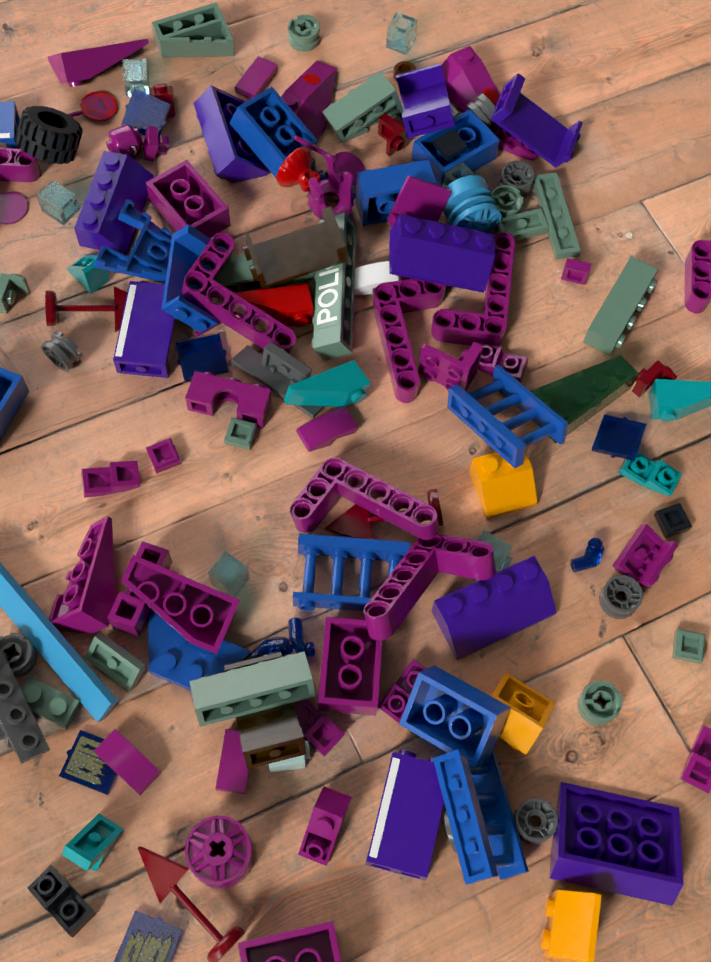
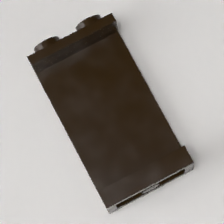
(297, 252)
(270, 733)

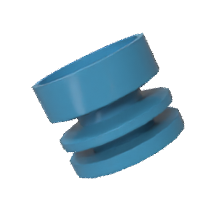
(472, 205)

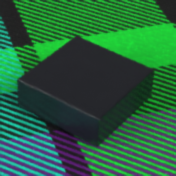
(450, 145)
(672, 520)

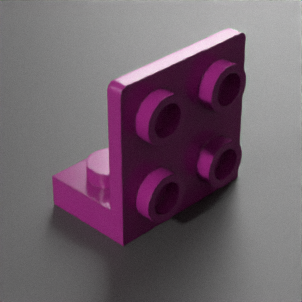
(420, 200)
(448, 370)

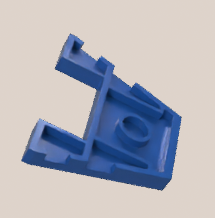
(149, 254)

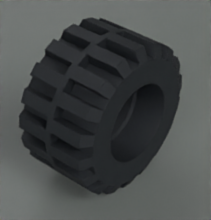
(48, 134)

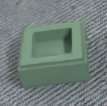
(240, 433)
(688, 646)

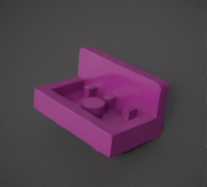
(645, 556)

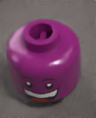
(125, 140)

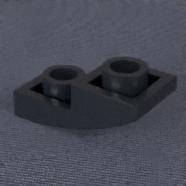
(61, 900)

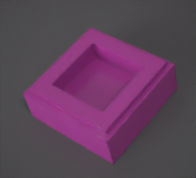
(576, 271)
(163, 455)

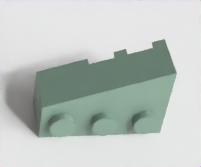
(194, 34)
(363, 107)

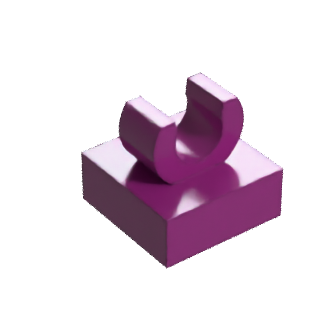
(154, 143)

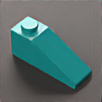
(331, 388)
(678, 398)

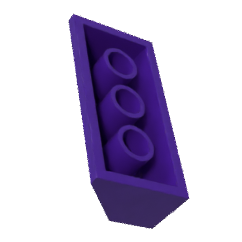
(228, 151)
(114, 182)
(441, 253)
(494, 607)

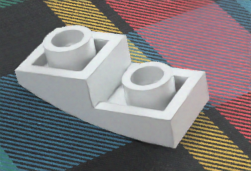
(371, 276)

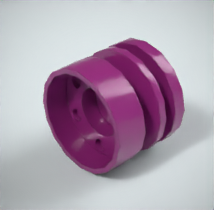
(225, 870)

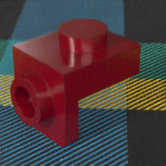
(164, 93)
(393, 132)
(647, 377)

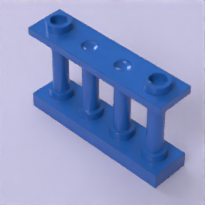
(498, 433)
(340, 549)
(467, 822)

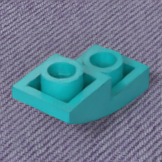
(652, 475)

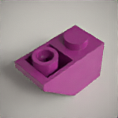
(324, 825)

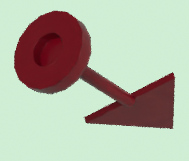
(53, 308)
(357, 522)
(164, 876)

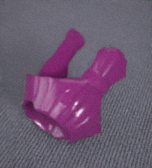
(331, 187)

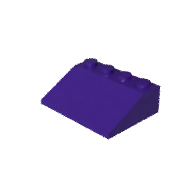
(617, 844)

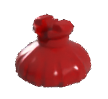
(297, 170)

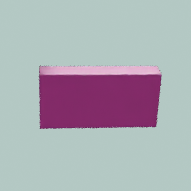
(256, 77)
(232, 769)

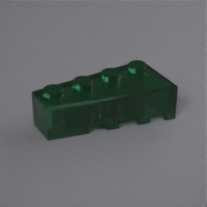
(587, 391)

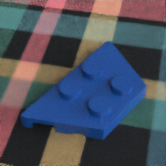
(180, 661)

